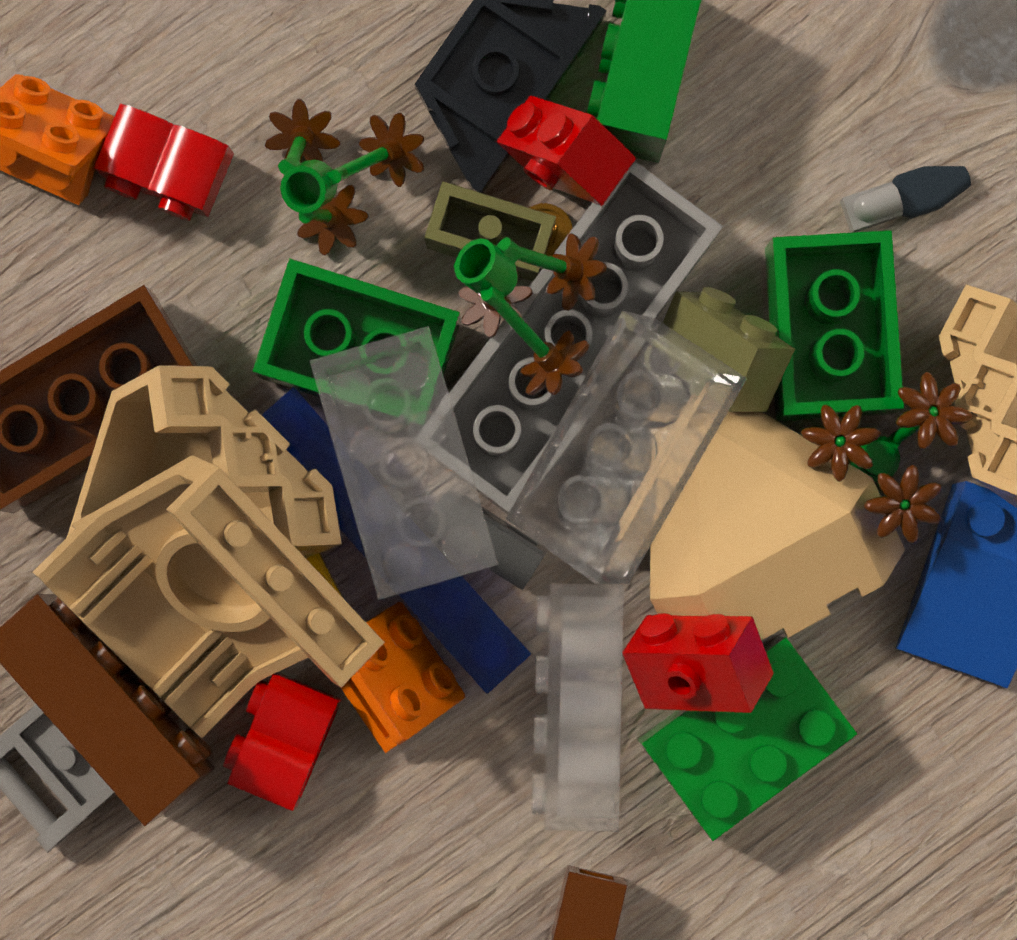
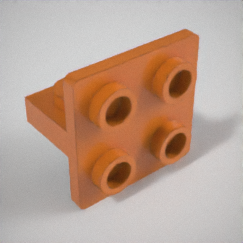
(50, 137)
(402, 682)

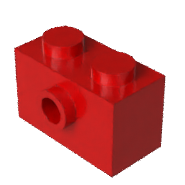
(565, 149)
(698, 663)

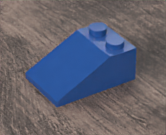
(968, 589)

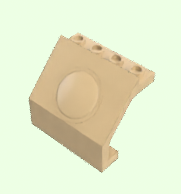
(202, 593)

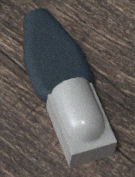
(906, 196)

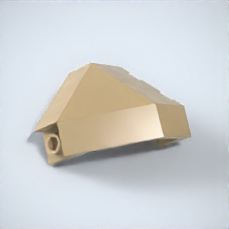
(983, 360)
(188, 413)
(768, 532)

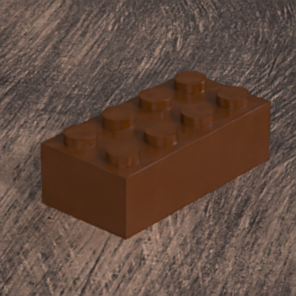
(61, 391)
(102, 708)

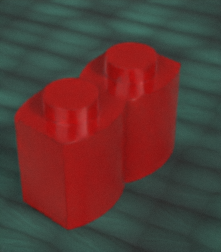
(164, 162)
(282, 741)

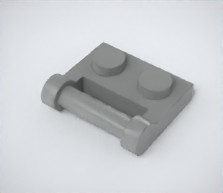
(59, 767)

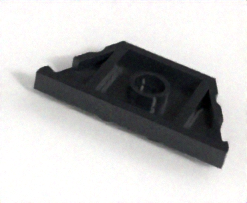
(492, 66)

